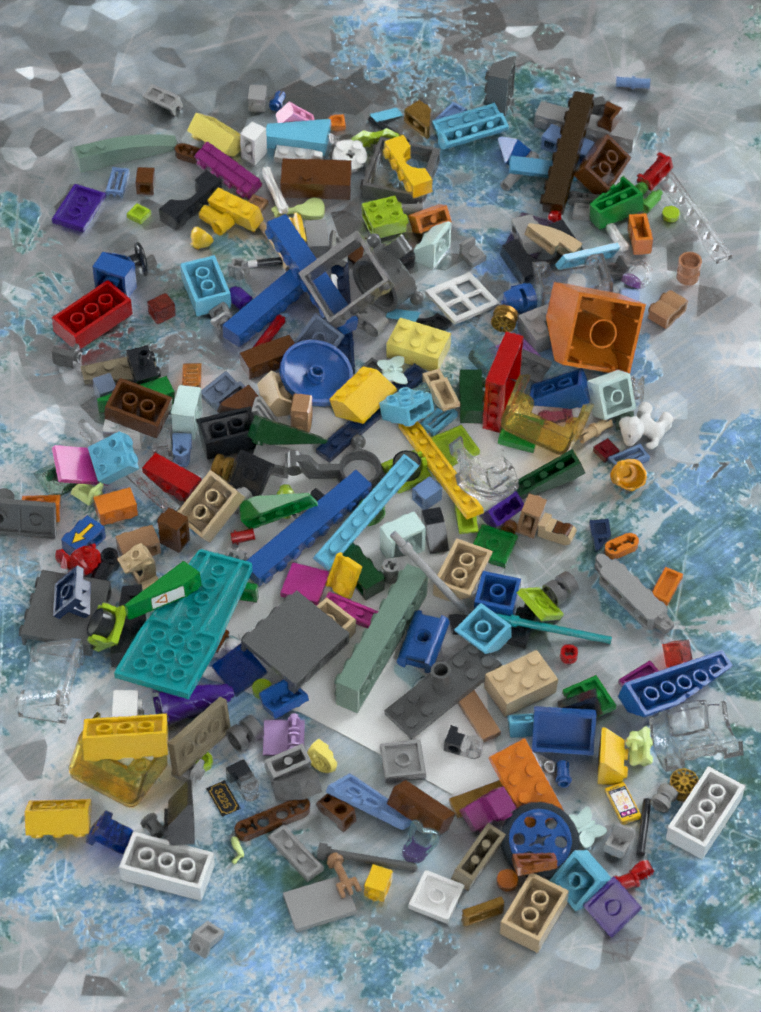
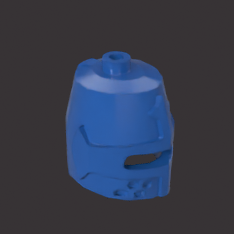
(520, 297)

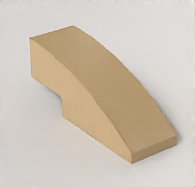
(552, 239)
(441, 390)

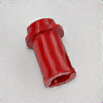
(242, 536)

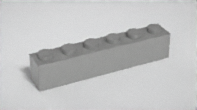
(623, 134)

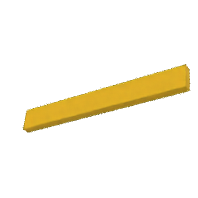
(441, 469)

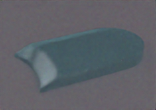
(408, 674)

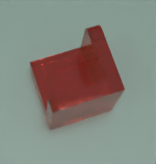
(161, 308)
(677, 652)

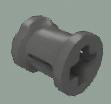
(153, 825)

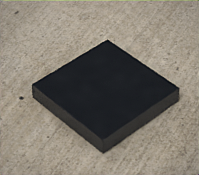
(250, 472)

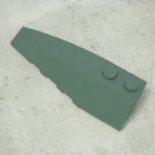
(121, 150)

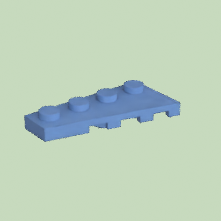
(366, 799)

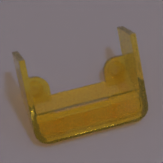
(523, 423)
(114, 779)

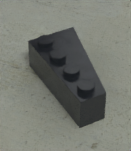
(130, 627)

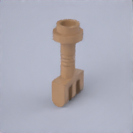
(335, 861)

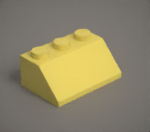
(215, 132)

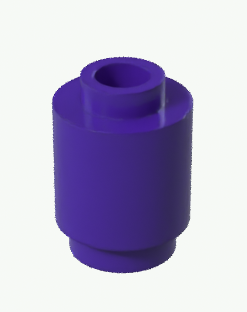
(239, 297)

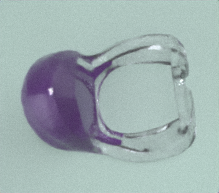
(634, 281)

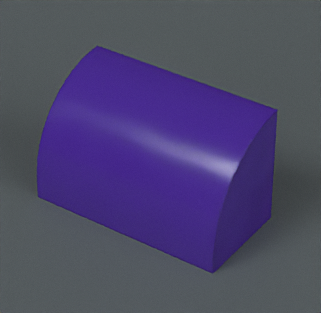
(502, 510)

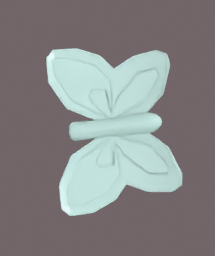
(392, 369)
(587, 827)

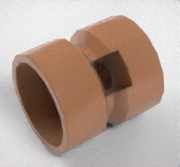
(689, 268)

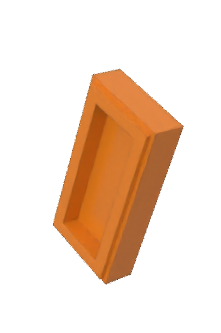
(667, 585)

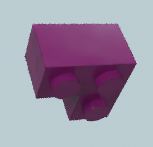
(489, 807)

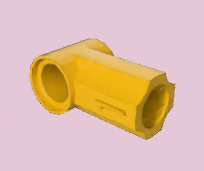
(219, 222)

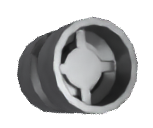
(561, 588)
(242, 735)

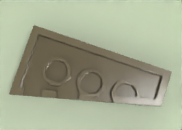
(117, 368)

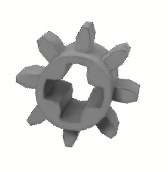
(238, 268)

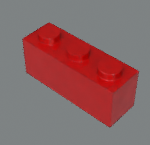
(171, 477)

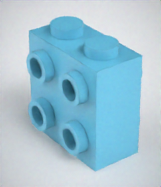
(406, 406)
(113, 458)

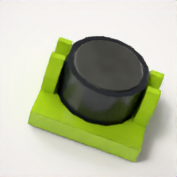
(416, 477)
(106, 626)

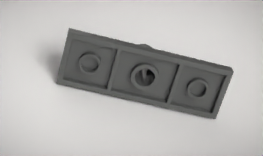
(26, 517)
(441, 690)

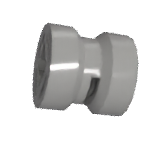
(664, 797)

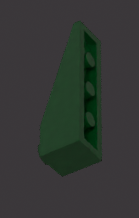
(276, 433)
(551, 475)

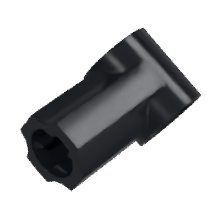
(106, 568)

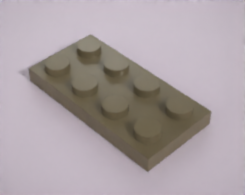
(199, 737)

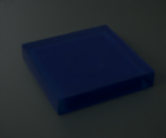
(239, 669)

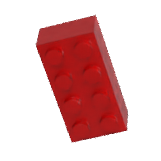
(92, 315)

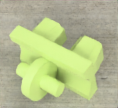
(639, 747)

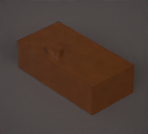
(316, 178)

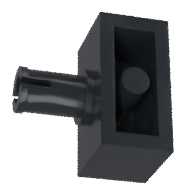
(142, 364)

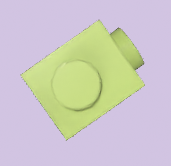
(86, 492)

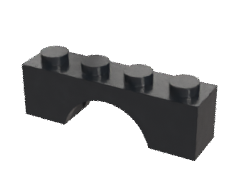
(178, 212)

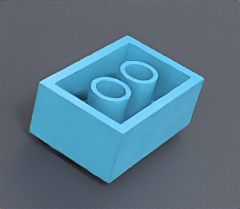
(205, 284)

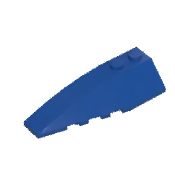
(672, 685)

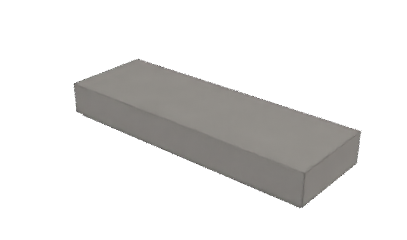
(295, 853)

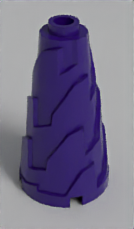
(180, 708)

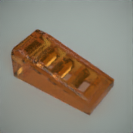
(192, 379)

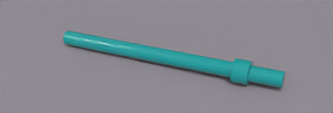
(515, 621)

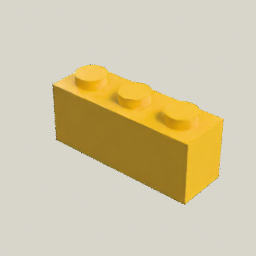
(241, 211)

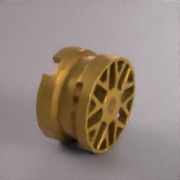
(504, 317)
(222, 466)
(683, 783)

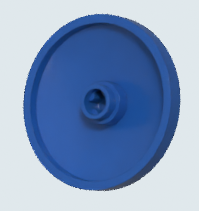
(315, 370)

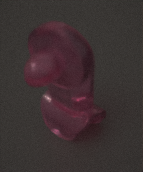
(557, 416)

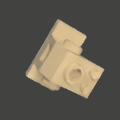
(139, 559)

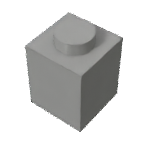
(257, 98)

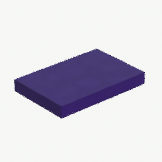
(79, 208)

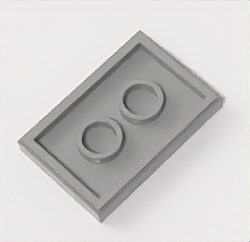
(318, 904)

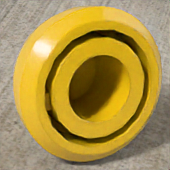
(200, 238)

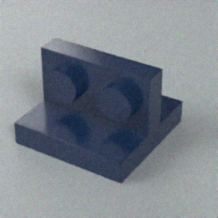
(72, 595)

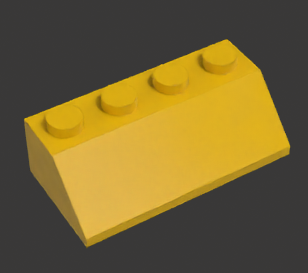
(125, 737)

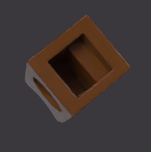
(337, 811)

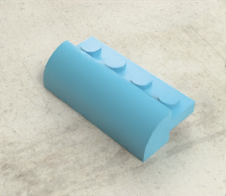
(469, 126)

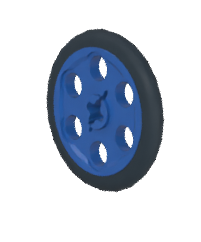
(540, 812)

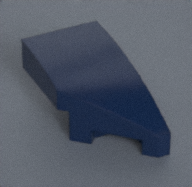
(599, 532)

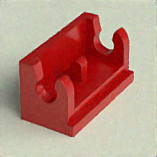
(656, 171)

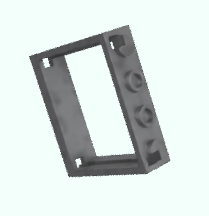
(376, 192)
(331, 258)

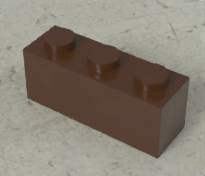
(265, 357)
(420, 806)

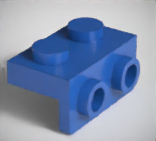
(280, 700)

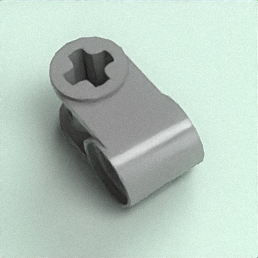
(371, 321)
(395, 566)

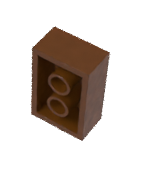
(602, 165)
(138, 408)

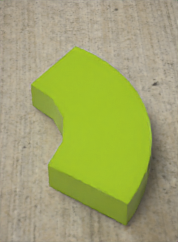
(372, 138)

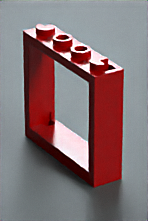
(499, 383)

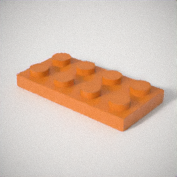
(523, 777)

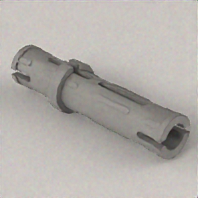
(511, 179)

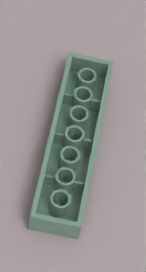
(380, 638)

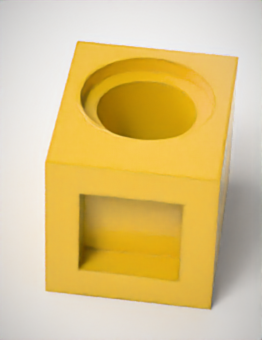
(378, 883)

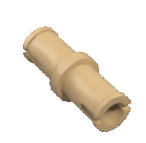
(595, 430)

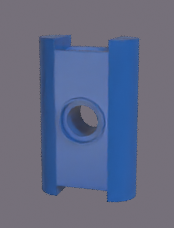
(426, 629)

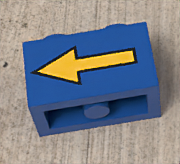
(83, 534)

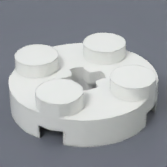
(351, 147)

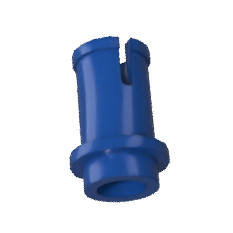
(276, 103)
(563, 778)

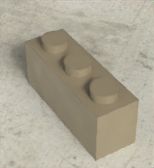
(478, 856)

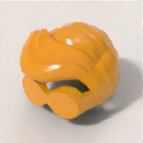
(629, 474)

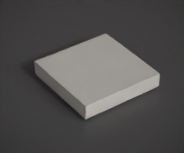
(402, 760)

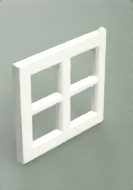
(452, 285)

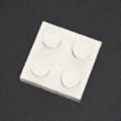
(436, 896)

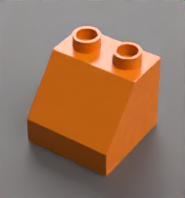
(593, 327)

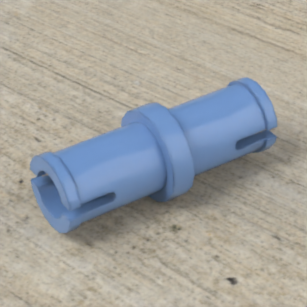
(633, 82)

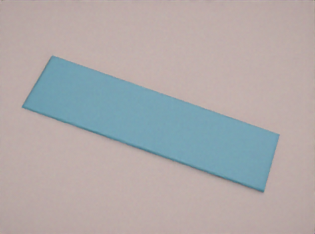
(387, 114)
(398, 313)

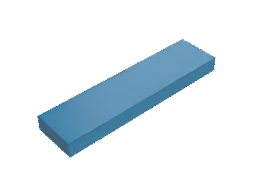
(530, 166)

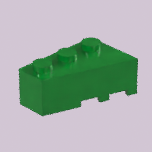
(616, 204)

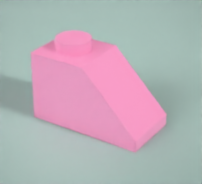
(293, 113)

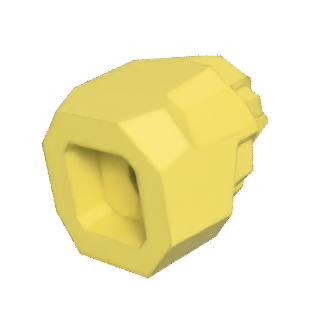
(322, 757)

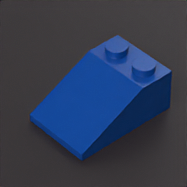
(562, 391)

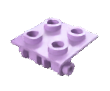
(282, 735)

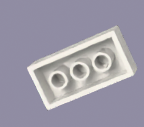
(705, 812)
(165, 867)

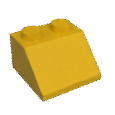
(611, 758)

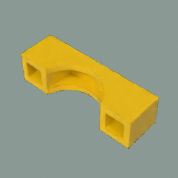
(415, 180)

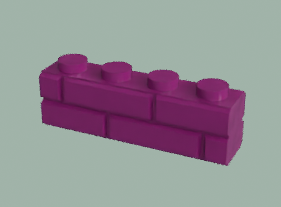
(228, 170)

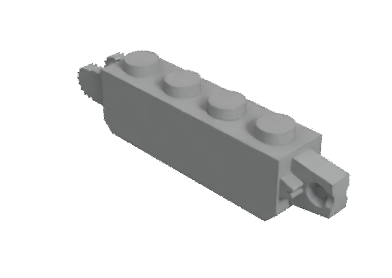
(632, 594)

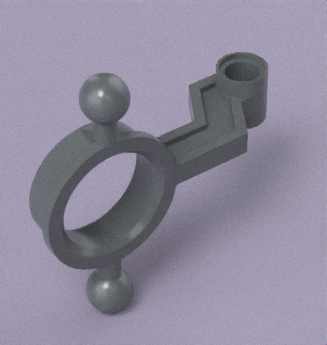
(297, 463)

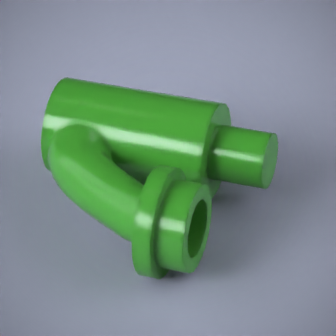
(651, 200)

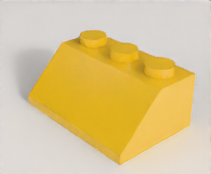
(361, 395)
(58, 818)

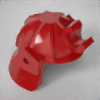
(84, 557)

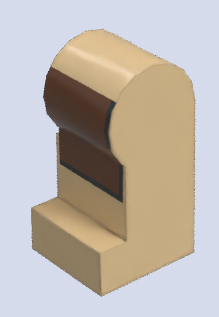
(555, 530)

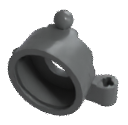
(388, 254)

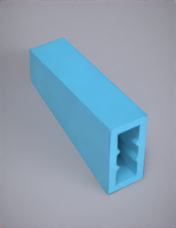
(300, 134)

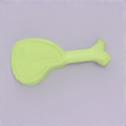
(311, 210)

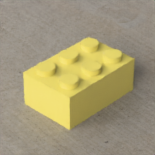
(418, 344)

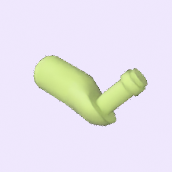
(237, 847)

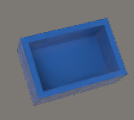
(563, 730)

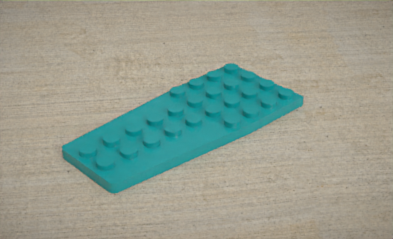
(184, 635)

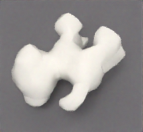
(634, 427)

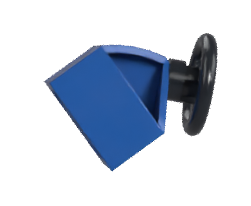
(121, 269)

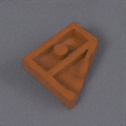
(533, 862)

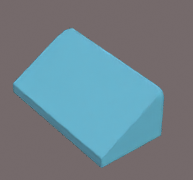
(520, 725)

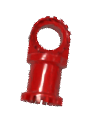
(636, 874)

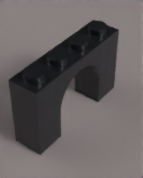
(521, 262)

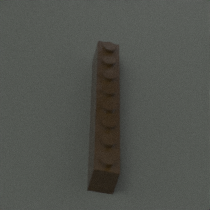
(568, 152)

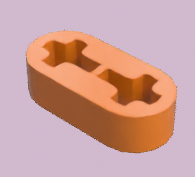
(622, 547)

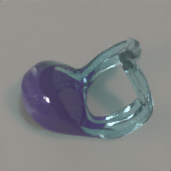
(412, 850)

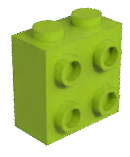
(384, 217)

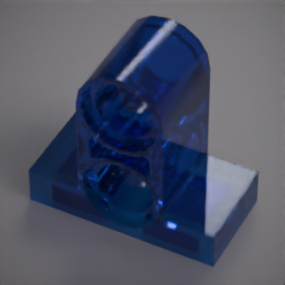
(110, 833)

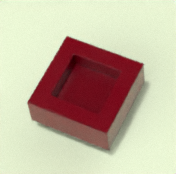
(605, 449)

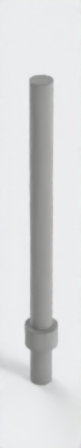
(406, 548)

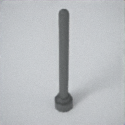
(325, 850)

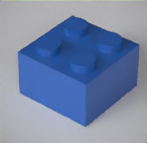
(498, 593)

